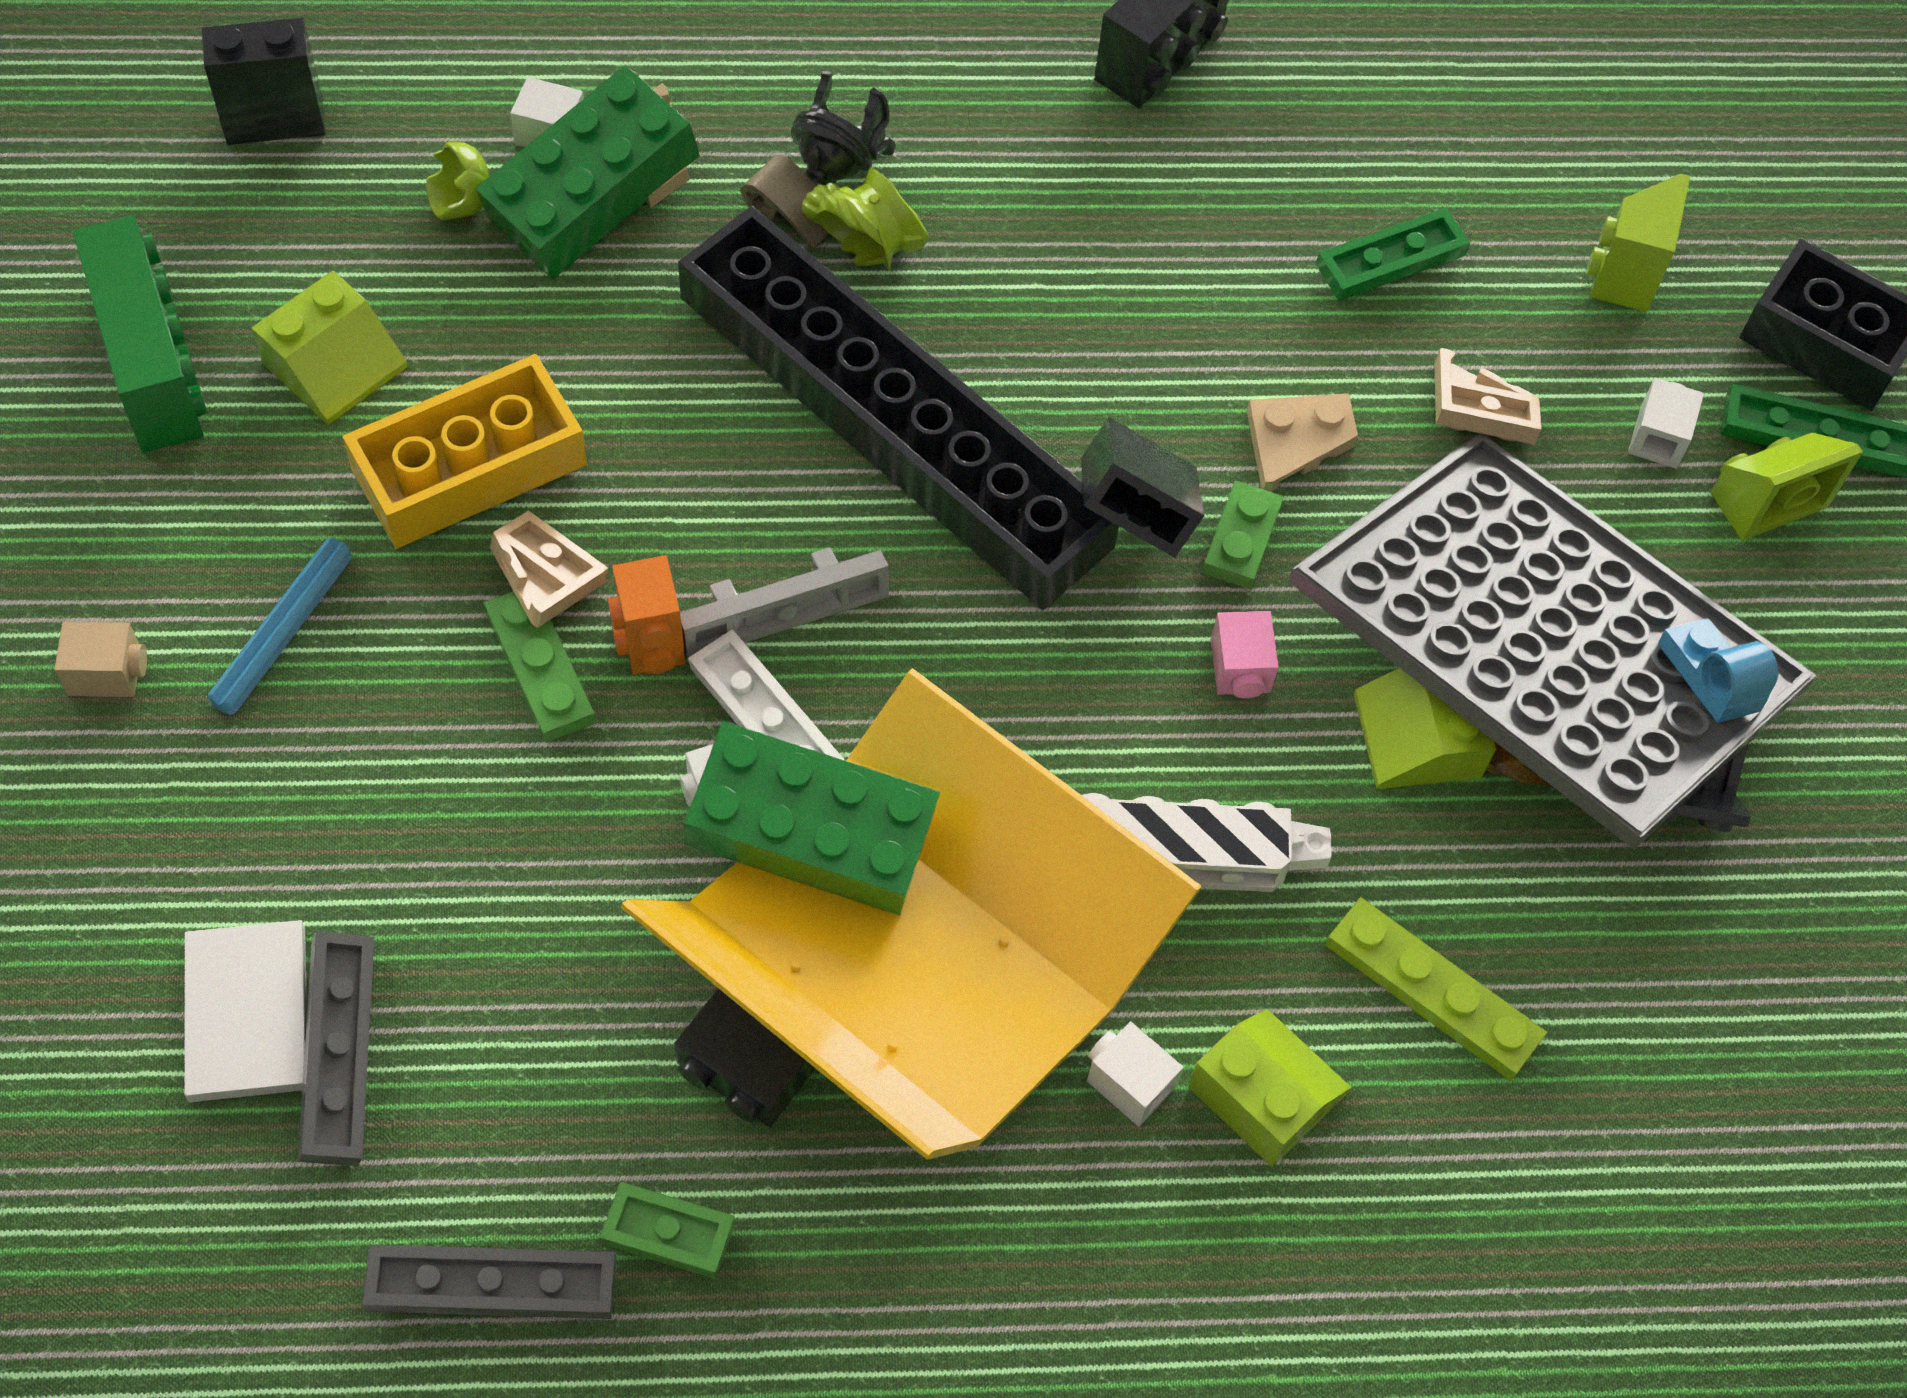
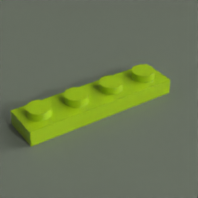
(1436, 988)

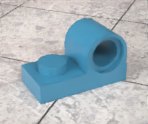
(1723, 677)

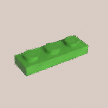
(540, 669)

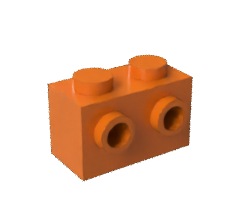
(647, 616)

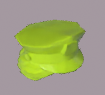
(867, 221)

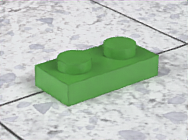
(1242, 534)
(667, 1230)

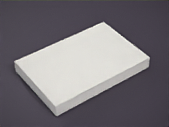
(245, 1010)

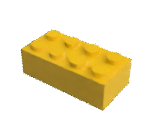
(465, 450)

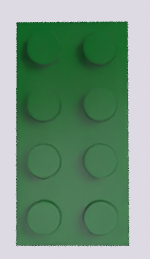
(588, 171)
(141, 333)
(810, 817)

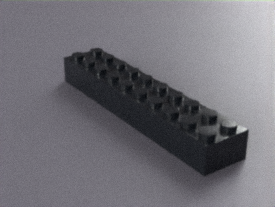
(897, 406)

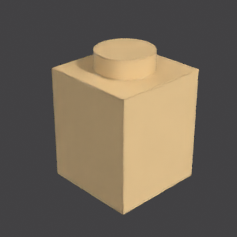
(99, 659)

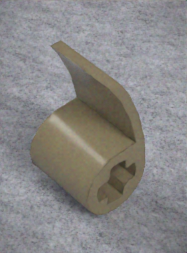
(782, 188)

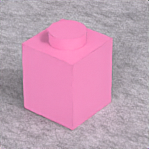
(1244, 653)

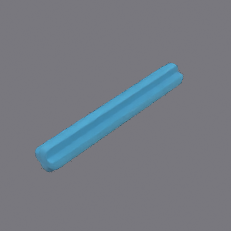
(279, 626)

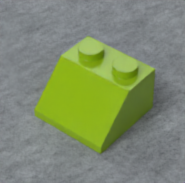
(1638, 245)
(328, 347)
(1783, 482)
(1416, 735)
(1267, 1085)

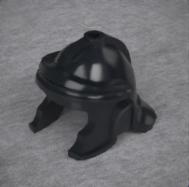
(835, 146)

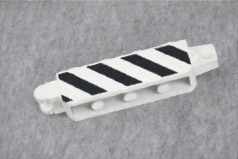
(1223, 844)

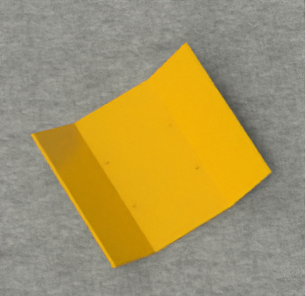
(1004, 954)

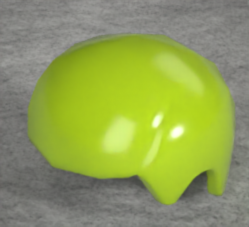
(452, 188)

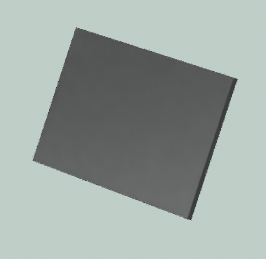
(1541, 633)

